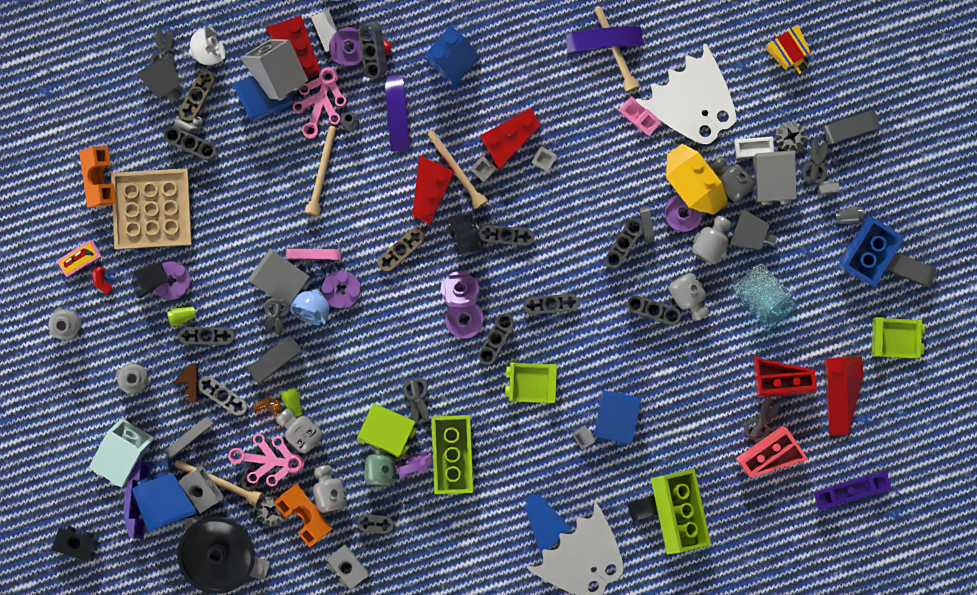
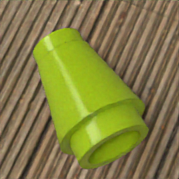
(180, 315)
(292, 401)

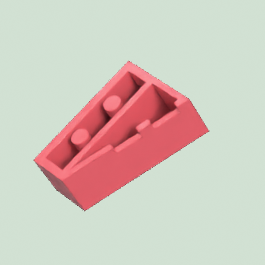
(771, 453)

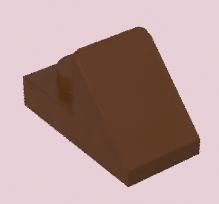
(190, 376)

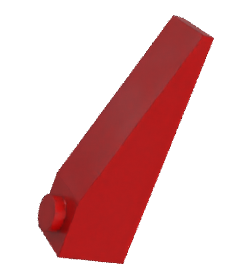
(842, 388)

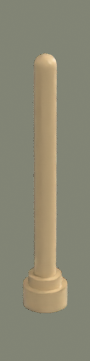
(630, 82)
(477, 199)
(313, 206)
(251, 496)

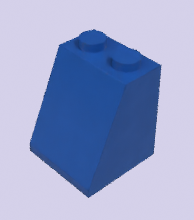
(452, 55)
(257, 102)
(616, 418)
(162, 501)
(544, 522)

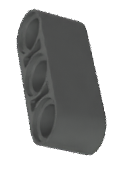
(376, 41)
(851, 127)
(184, 137)
(627, 235)
(911, 270)
(662, 313)
(489, 346)
(274, 359)

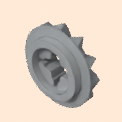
(782, 133)
(262, 512)

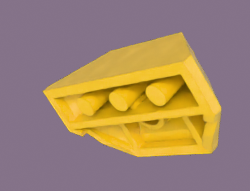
(695, 180)

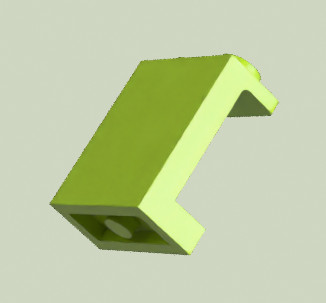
(897, 338)
(531, 382)
(387, 431)

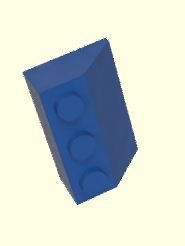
(870, 251)

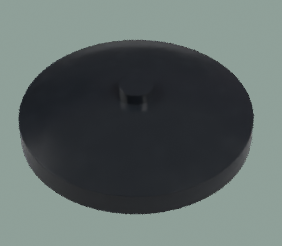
(216, 555)

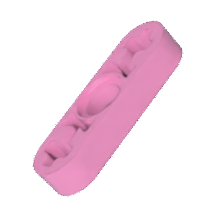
(313, 254)

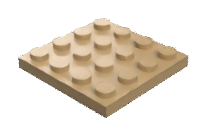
(151, 209)

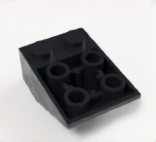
(466, 234)

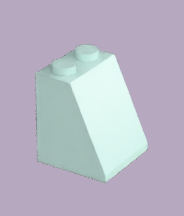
(120, 452)

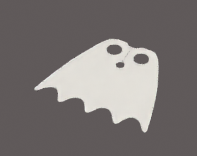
(688, 94)
(578, 552)

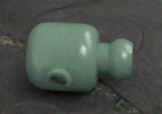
(379, 469)

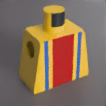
(790, 49)

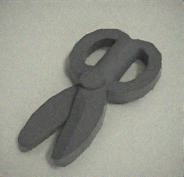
(163, 45)
(817, 157)
(275, 315)
(417, 403)
(764, 416)

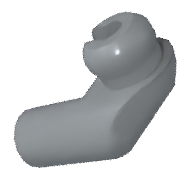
(190, 127)

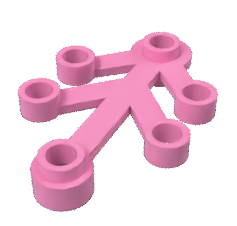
(320, 99)
(269, 460)

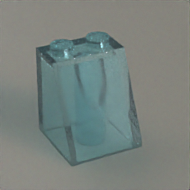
(764, 296)

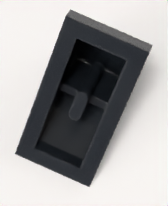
(148, 279)
(643, 507)

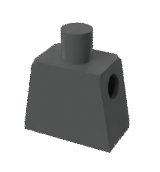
(161, 78)
(751, 233)

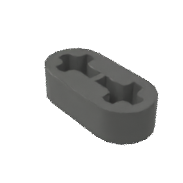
(648, 232)
(375, 518)

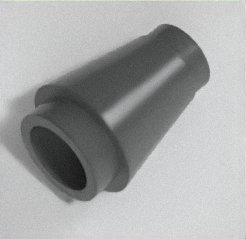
(352, 125)
(850, 216)

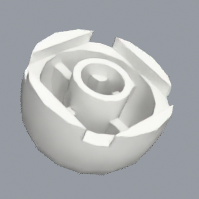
(205, 47)

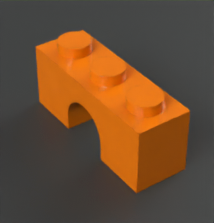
(93, 164)
(297, 502)

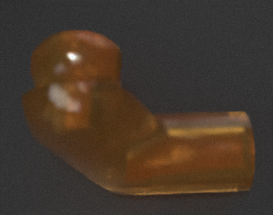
(268, 403)

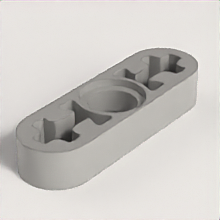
(214, 383)
(188, 437)

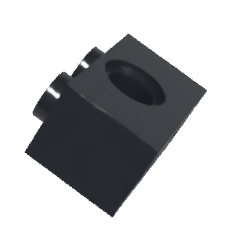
(63, 543)

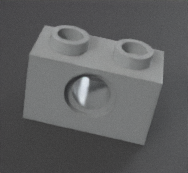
(200, 478)
(358, 571)

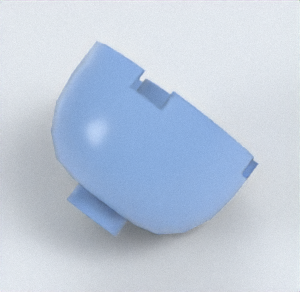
(311, 307)

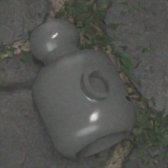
(735, 179)

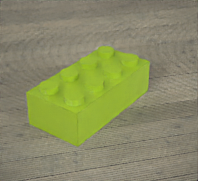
(452, 454)
(680, 511)

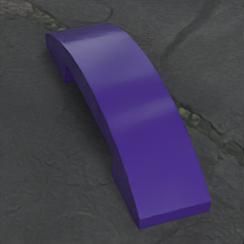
(604, 38)
(397, 113)
(852, 490)
(135, 526)

